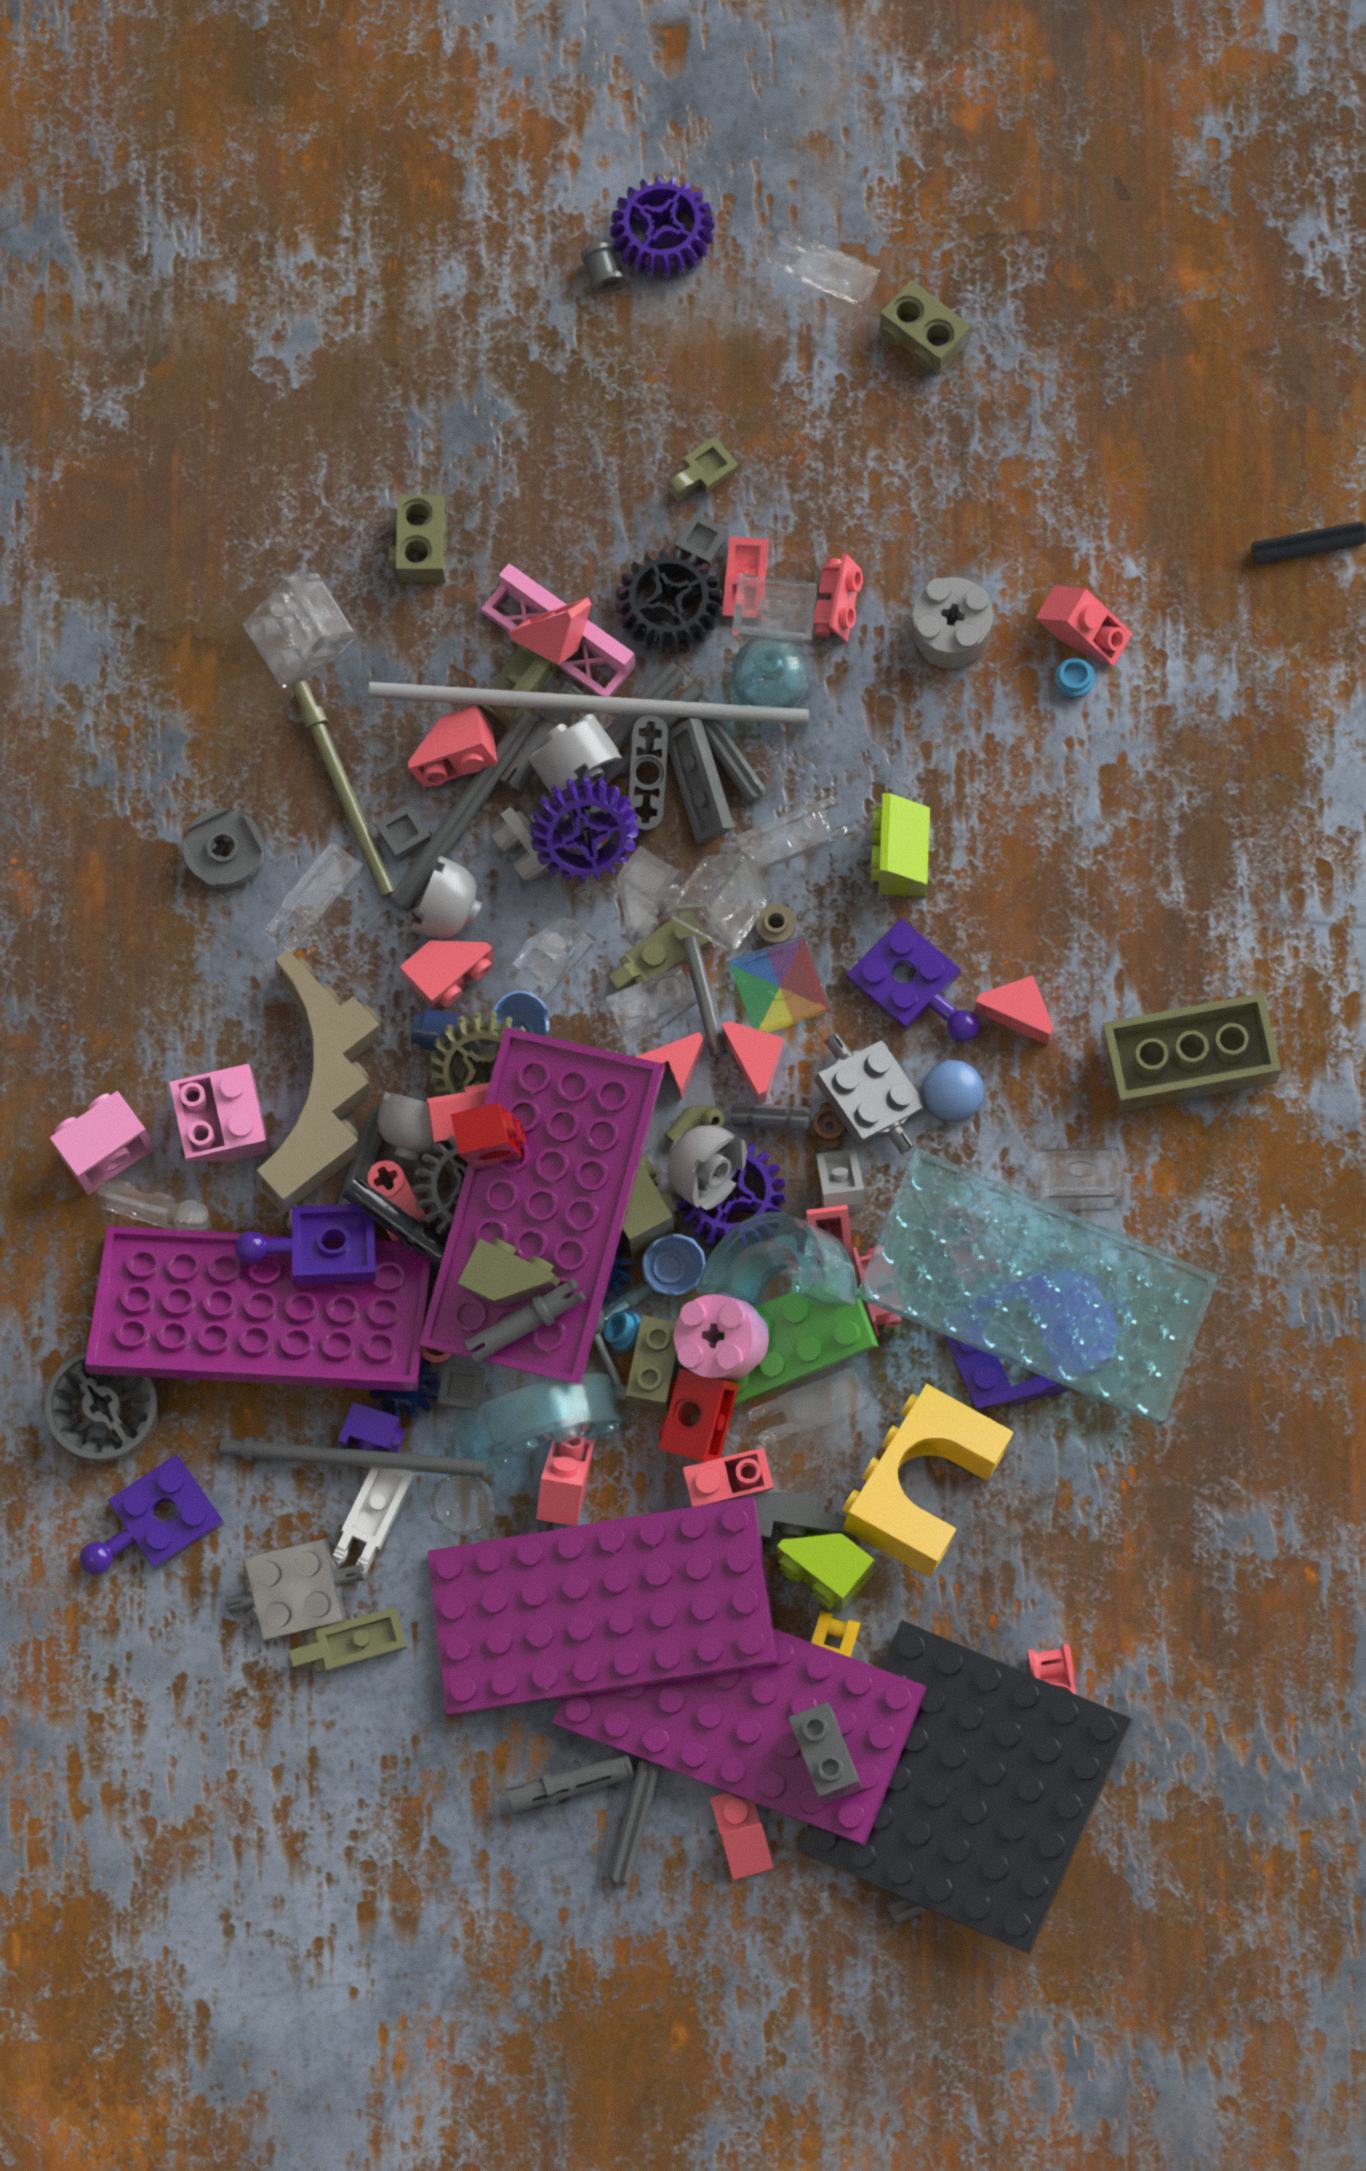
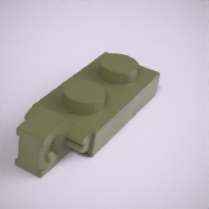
(654, 955)
(351, 1642)

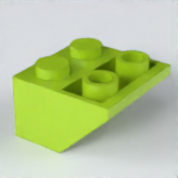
(902, 856)
(827, 1564)

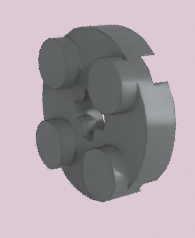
(221, 871)

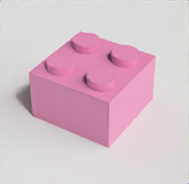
(102, 1141)

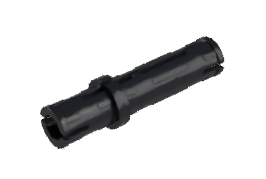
(393, 1218)

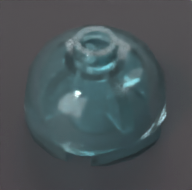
(770, 674)

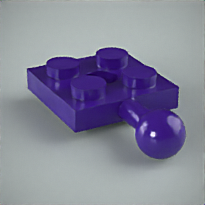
(910, 1000)
(310, 1259)
(155, 1539)

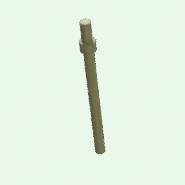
(315, 722)

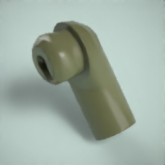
(693, 1117)

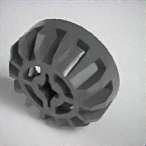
(62, 1404)

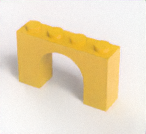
(932, 1427)

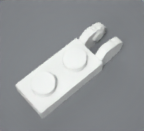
(373, 1514)

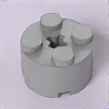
(957, 601)
(575, 753)

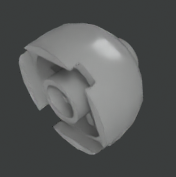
(447, 902)
(406, 1125)
(704, 1163)

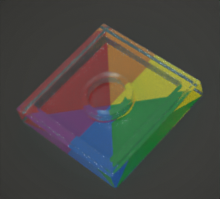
(780, 985)

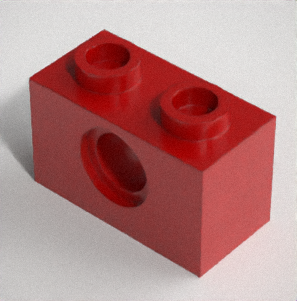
(488, 1135)
(716, 1403)

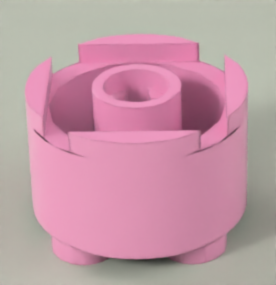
(699, 1331)

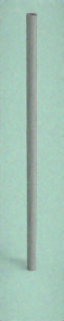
(588, 703)

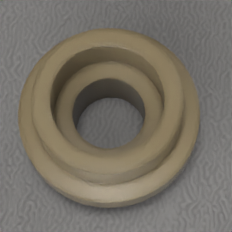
(776, 935)

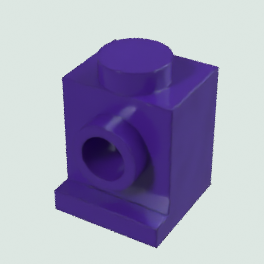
(372, 1430)

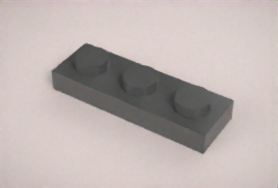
(699, 781)

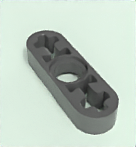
(638, 743)

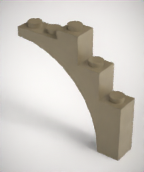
(319, 1140)

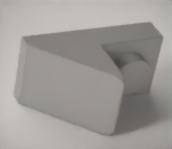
(841, 1179)

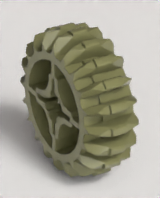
(465, 1042)

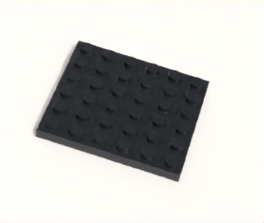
(983, 1791)

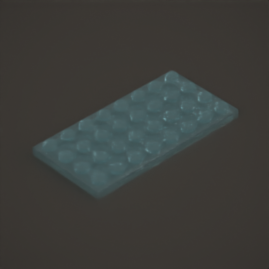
(1037, 1286)

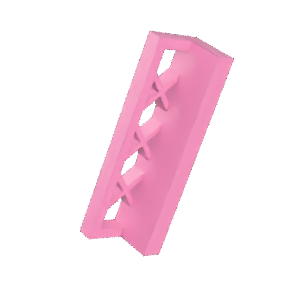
(594, 640)

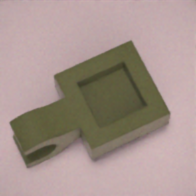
(706, 467)

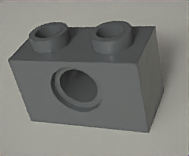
(825, 1753)

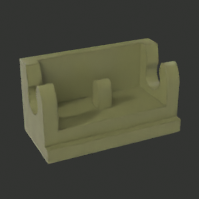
(525, 673)

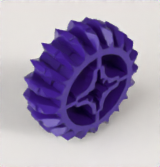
(640, 209)
(568, 834)
(747, 1202)

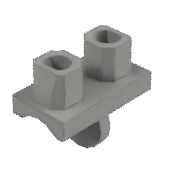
(516, 831)

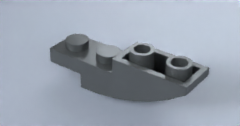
(795, 1516)

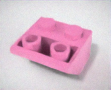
(220, 1115)

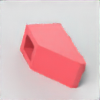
(1084, 623)
(454, 747)
(444, 968)
(728, 1478)
(565, 1481)

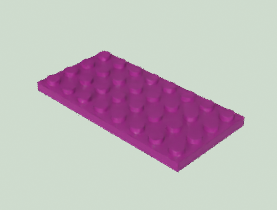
(561, 1201)
(198, 1312)
(602, 1607)
(739, 1736)

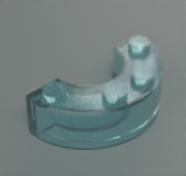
(767, 1245)
(538, 1414)

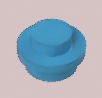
(1074, 677)
(622, 1330)

